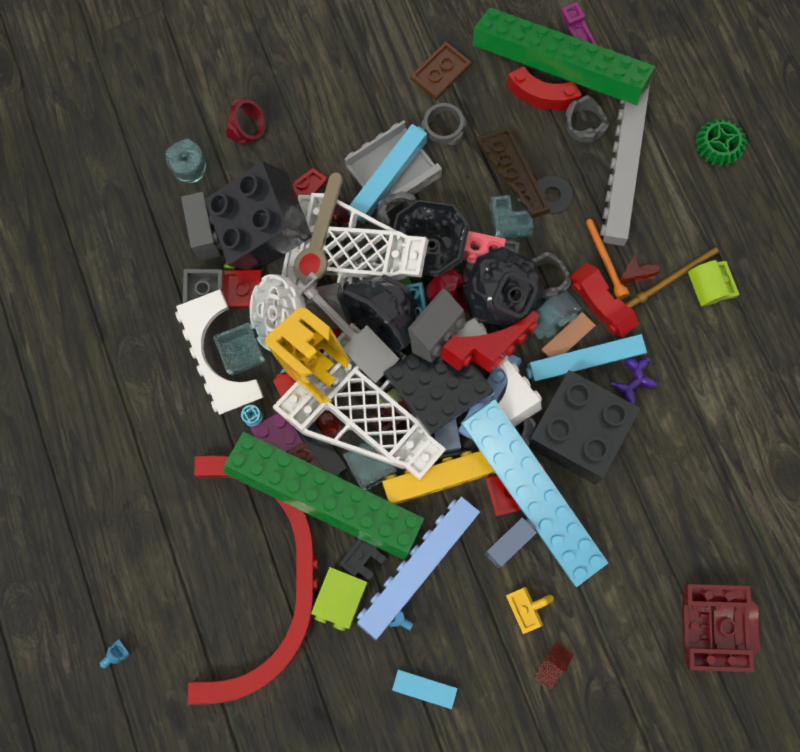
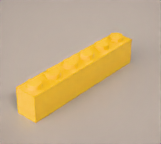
(438, 477)

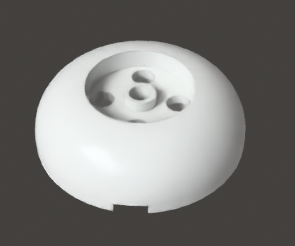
(272, 304)

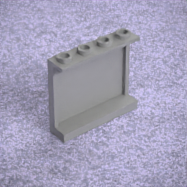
(370, 156)

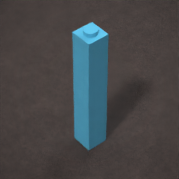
(389, 171)
(586, 358)

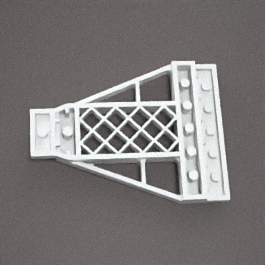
(403, 253)
(413, 452)

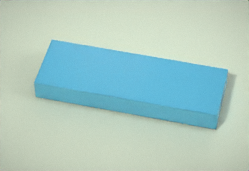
(424, 689)

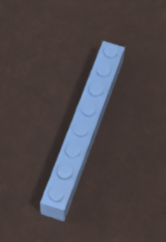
(417, 569)

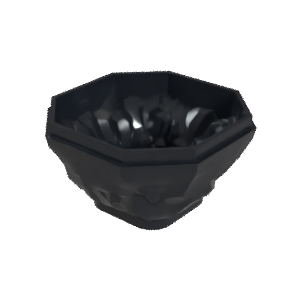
(442, 227)
(490, 288)
(382, 306)

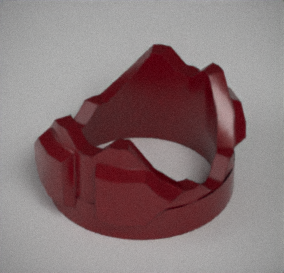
(251, 110)
(449, 282)

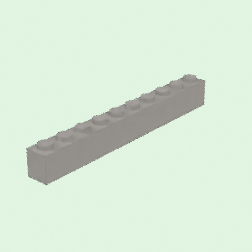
(624, 173)

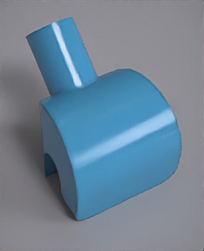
(400, 620)
(115, 654)

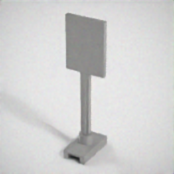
(364, 347)

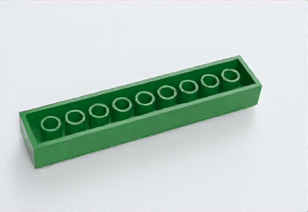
(563, 56)
(323, 495)

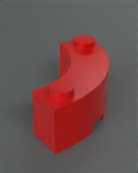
(541, 94)
(611, 311)

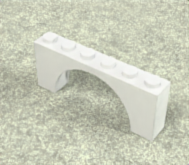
(196, 318)
(519, 399)

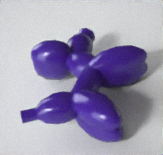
(639, 379)

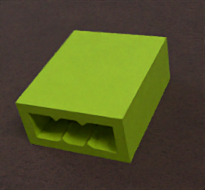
(339, 599)

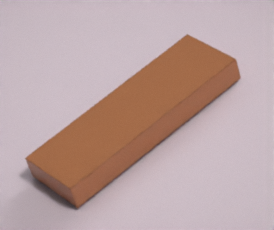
(568, 336)

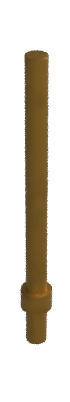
(642, 297)

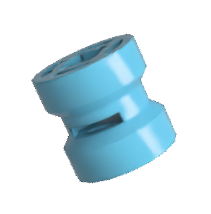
(254, 418)

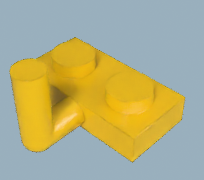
(526, 610)

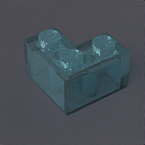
(508, 223)
(556, 312)

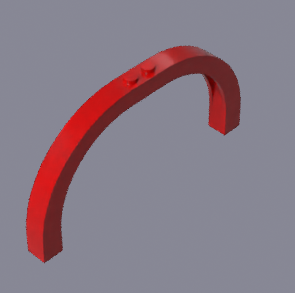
(227, 690)

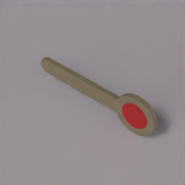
(312, 258)

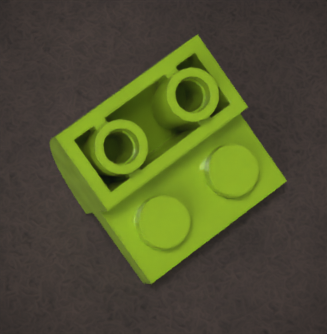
(713, 282)

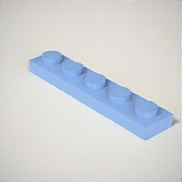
(498, 381)

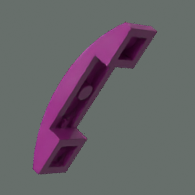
(575, 23)

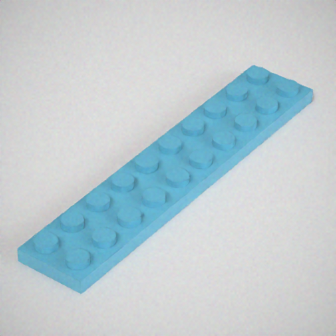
(534, 492)

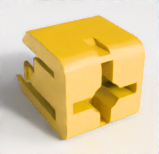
(308, 335)

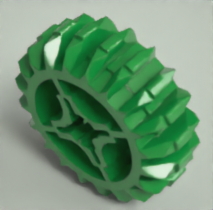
(723, 136)

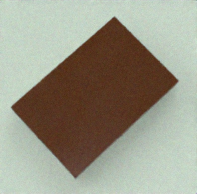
(440, 70)

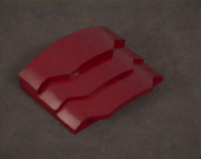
(719, 628)

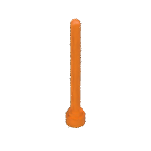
(620, 290)

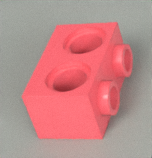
(483, 243)

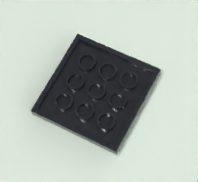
(437, 390)

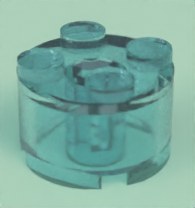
(186, 161)

